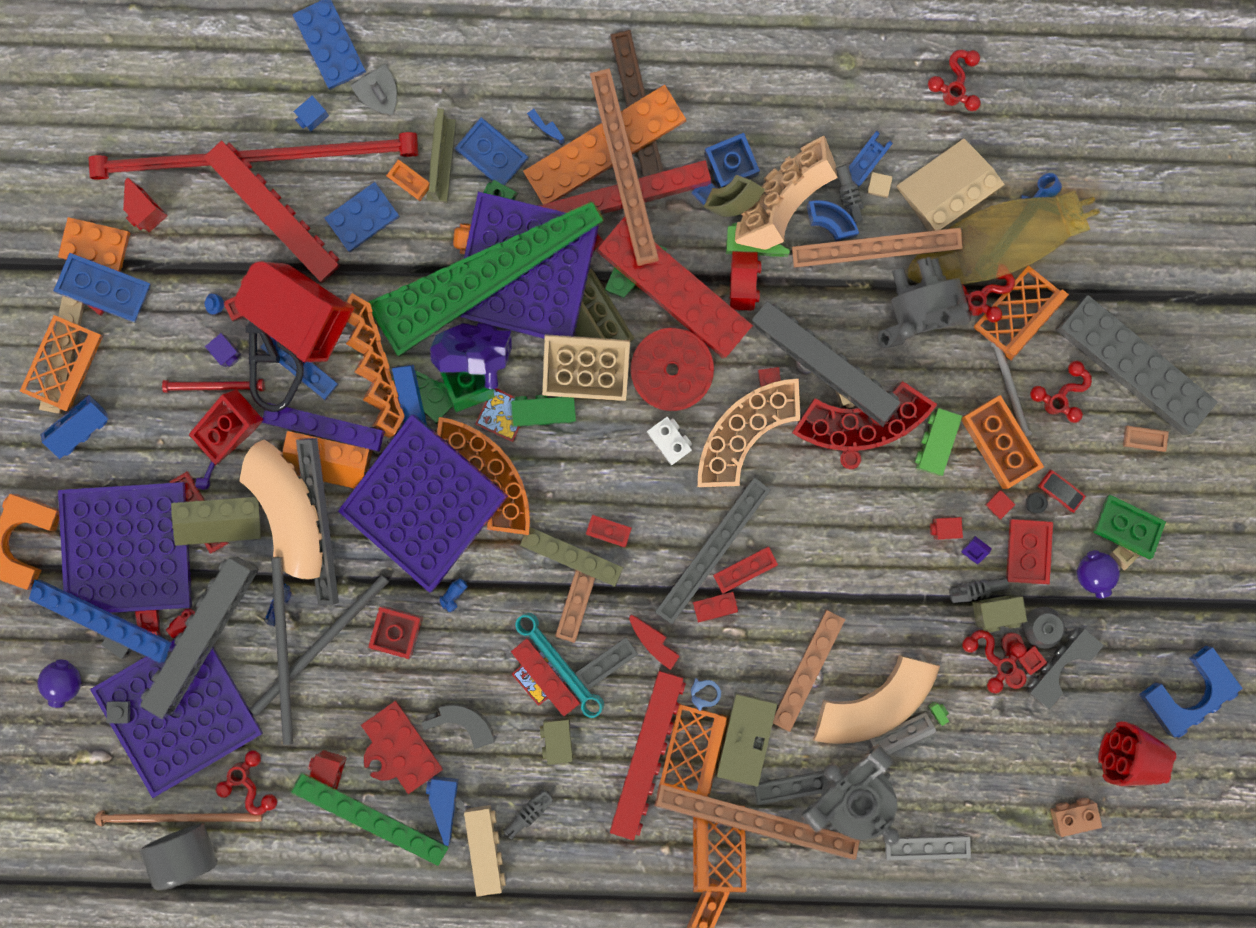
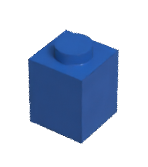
(310, 114)

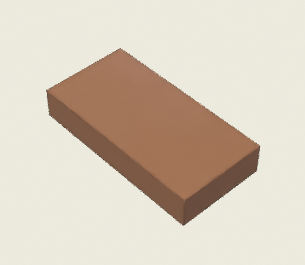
(1145, 438)

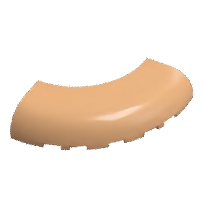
(741, 427)
(287, 509)
(881, 709)

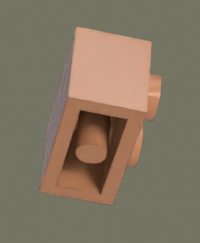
(1076, 817)

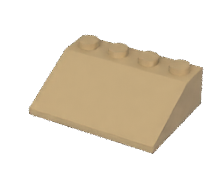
(950, 186)
(585, 367)

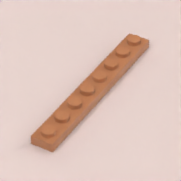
(877, 247)

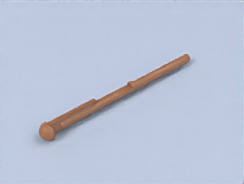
(101, 818)

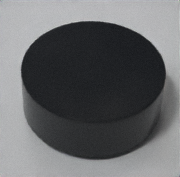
(1036, 502)

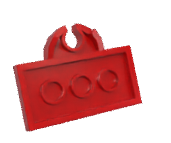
(399, 749)

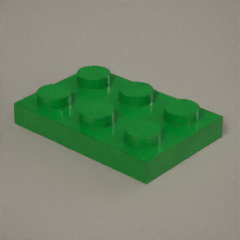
(1129, 527)

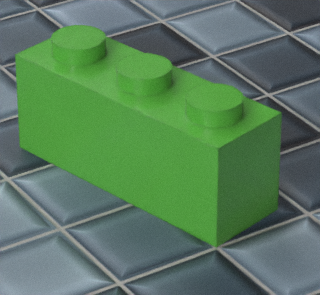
(937, 441)

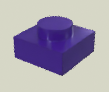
(976, 550)

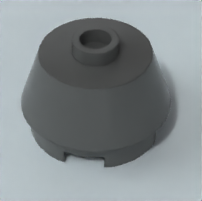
(1044, 627)

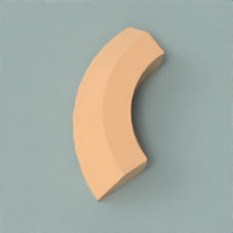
(784, 192)

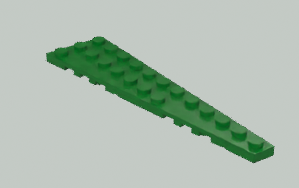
(438, 299)

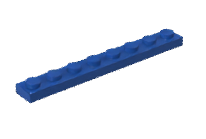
(100, 621)

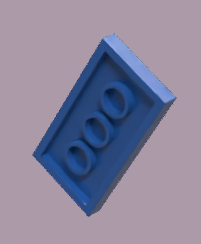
(329, 43)
(102, 287)

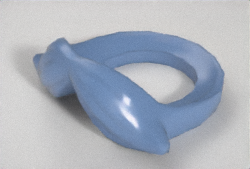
(697, 701)

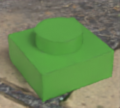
(939, 712)

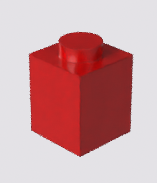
(946, 528)

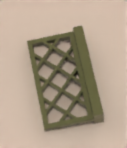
(441, 157)

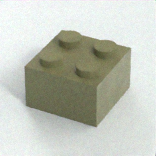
(999, 611)

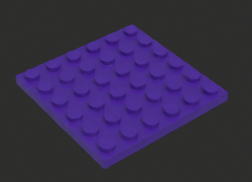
(546, 296)
(422, 503)
(123, 547)
(200, 731)

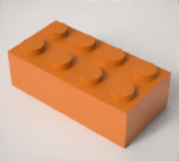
(1001, 442)

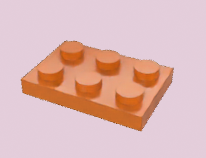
(95, 243)

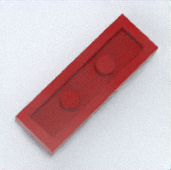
(745, 569)

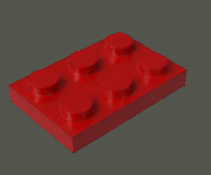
(1029, 551)

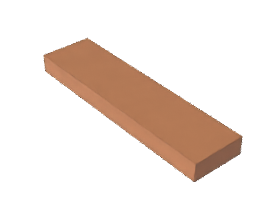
(575, 606)

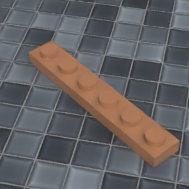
(808, 670)

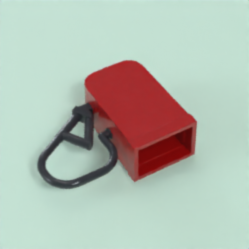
(295, 313)

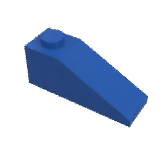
(442, 800)

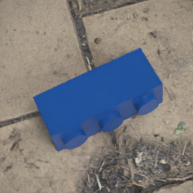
(74, 427)

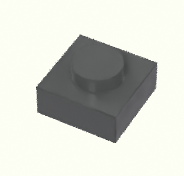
(118, 712)

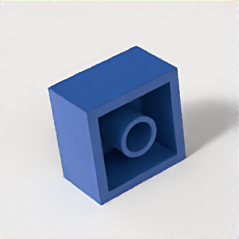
(731, 159)

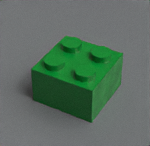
(466, 389)

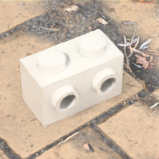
(669, 440)

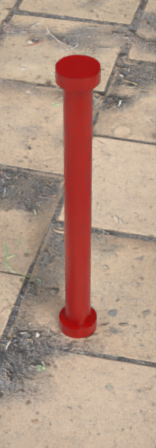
(229, 385)

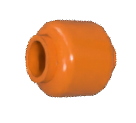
(461, 237)

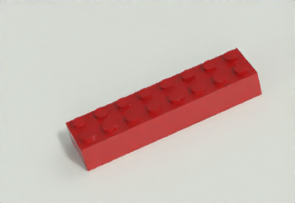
(677, 292)

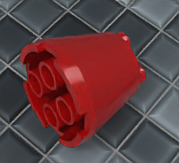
(1135, 757)

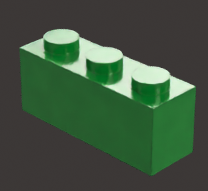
(542, 411)

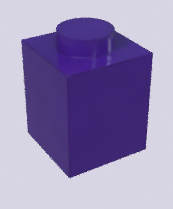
(223, 350)

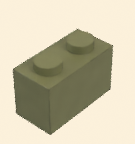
(557, 741)

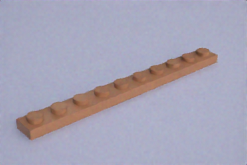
(624, 167)
(756, 822)

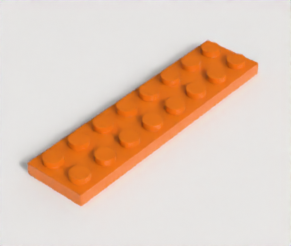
(590, 154)

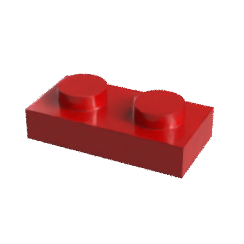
(608, 531)
(715, 606)

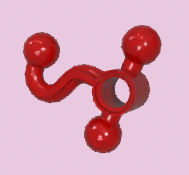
(937, 84)
(993, 313)
(1073, 414)
(1017, 650)
(224, 788)

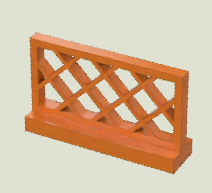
(1034, 324)
(78, 372)
(712, 751)
(701, 858)

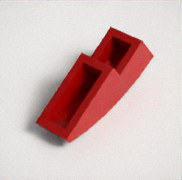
(653, 642)

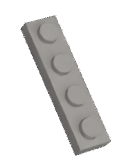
(929, 848)

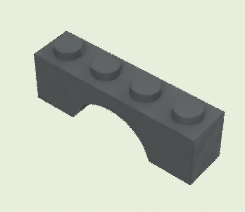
(1046, 686)

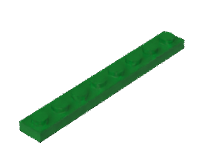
(369, 818)

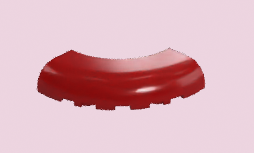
(855, 430)

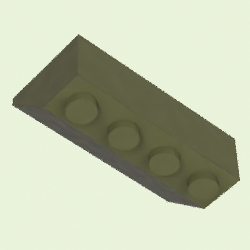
(598, 314)
(215, 521)

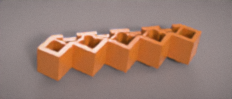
(374, 367)

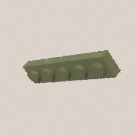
(572, 556)

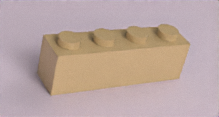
(483, 850)

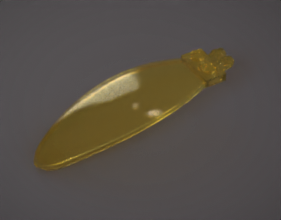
(1010, 237)

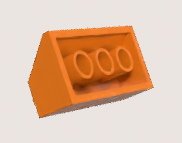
(339, 462)

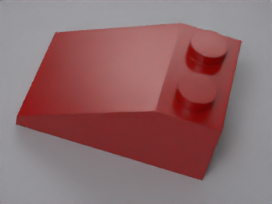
(225, 426)

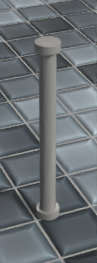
(1011, 389)

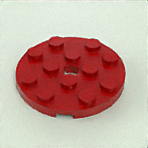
(677, 348)

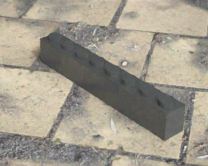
(825, 363)

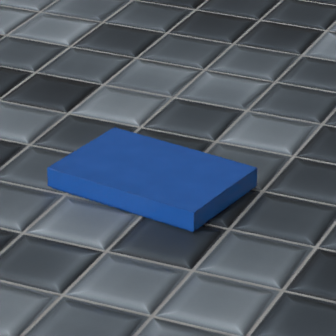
(491, 152)

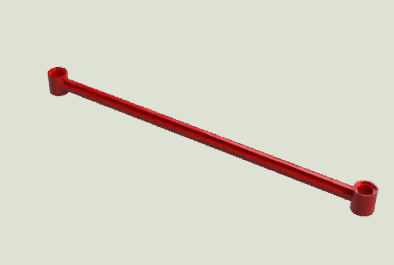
(406, 144)

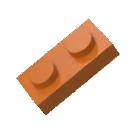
(408, 180)

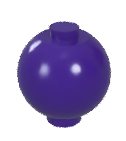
(1098, 573)
(59, 682)

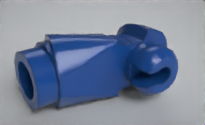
(453, 592)

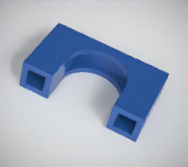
(1219, 687)

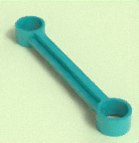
(560, 665)

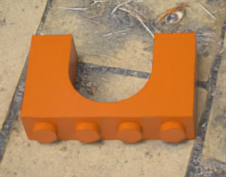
(16, 512)

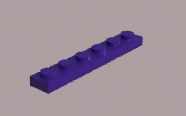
(325, 427)

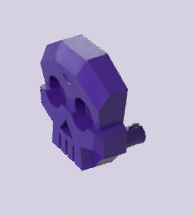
(472, 350)

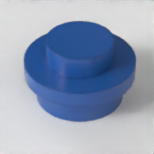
(214, 304)

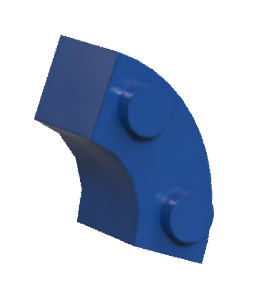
(832, 218)

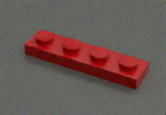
(545, 677)

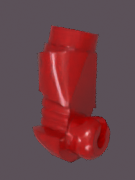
(178, 624)

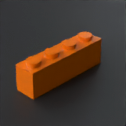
(708, 907)

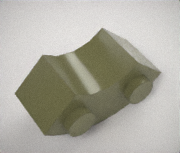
(734, 198)

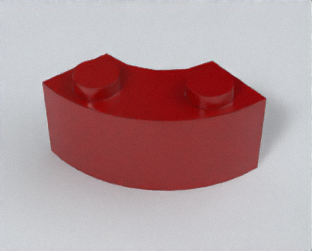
(743, 280)

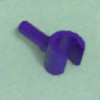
(204, 483)

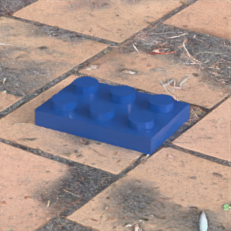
(362, 217)

